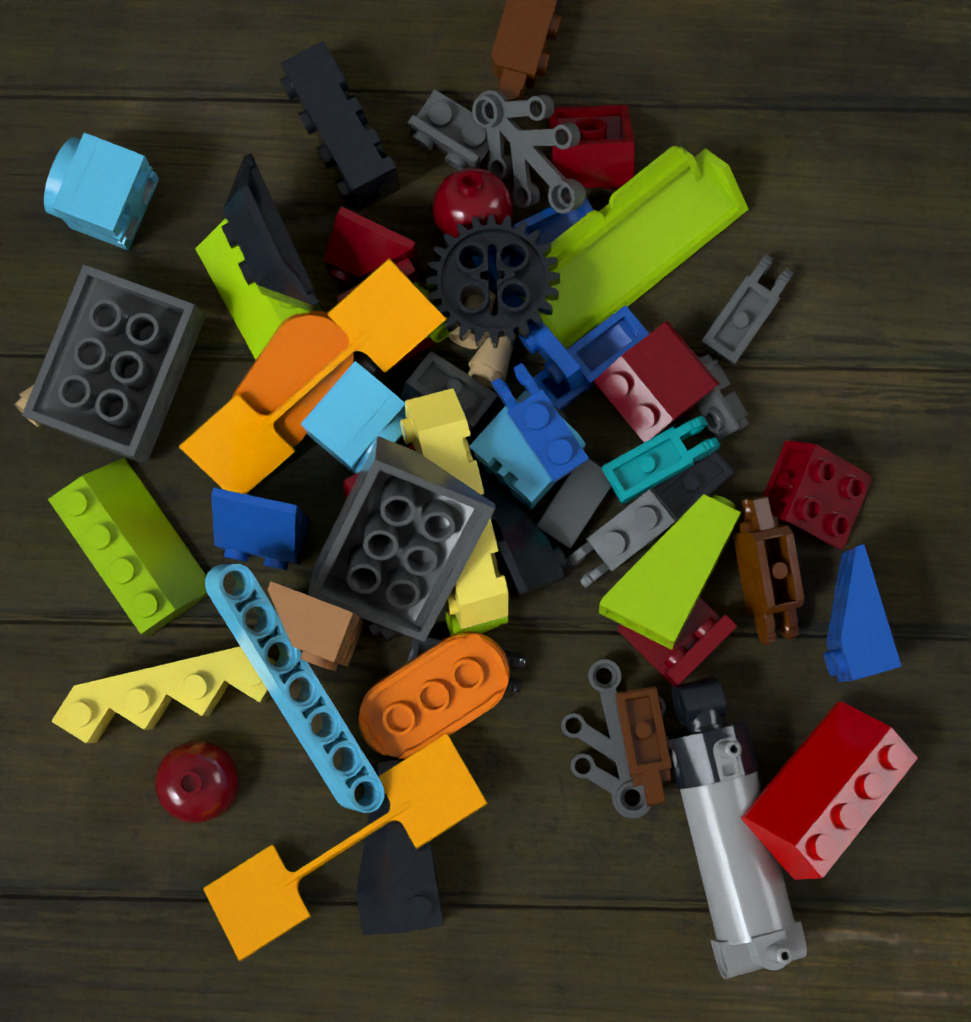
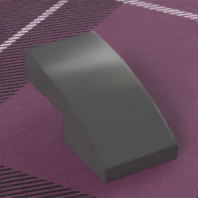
(575, 503)

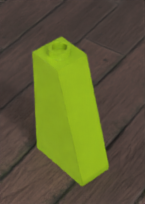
(668, 580)

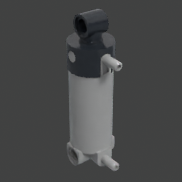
(739, 875)

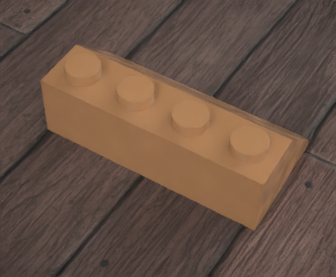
(316, 627)

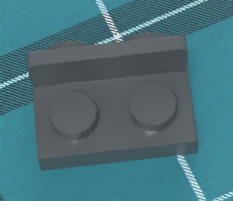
(450, 131)
(438, 375)

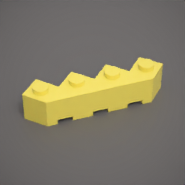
(439, 433)
(147, 692)

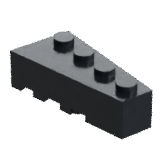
(340, 126)

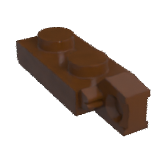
(644, 741)

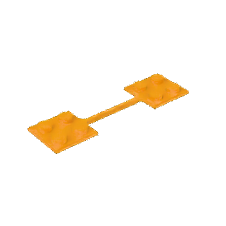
(380, 317)
(262, 897)

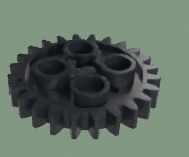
(530, 279)

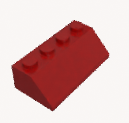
(828, 791)

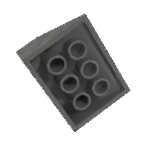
(115, 364)
(400, 541)

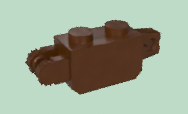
(521, 45)
(768, 570)

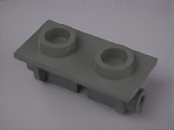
(721, 413)

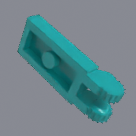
(657, 460)

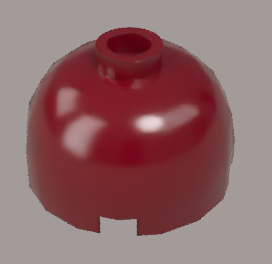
(467, 195)
(196, 782)

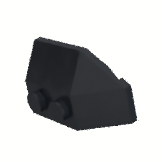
(264, 241)

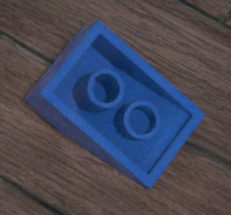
(258, 528)
(858, 627)

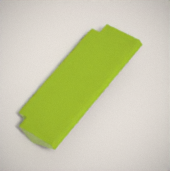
(639, 238)

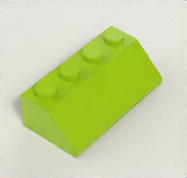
(252, 311)
(131, 545)

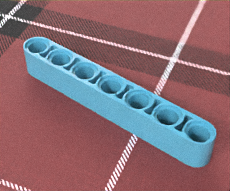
(277, 680)

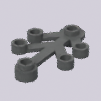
(525, 149)
(610, 747)

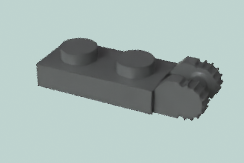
(744, 314)
(625, 534)

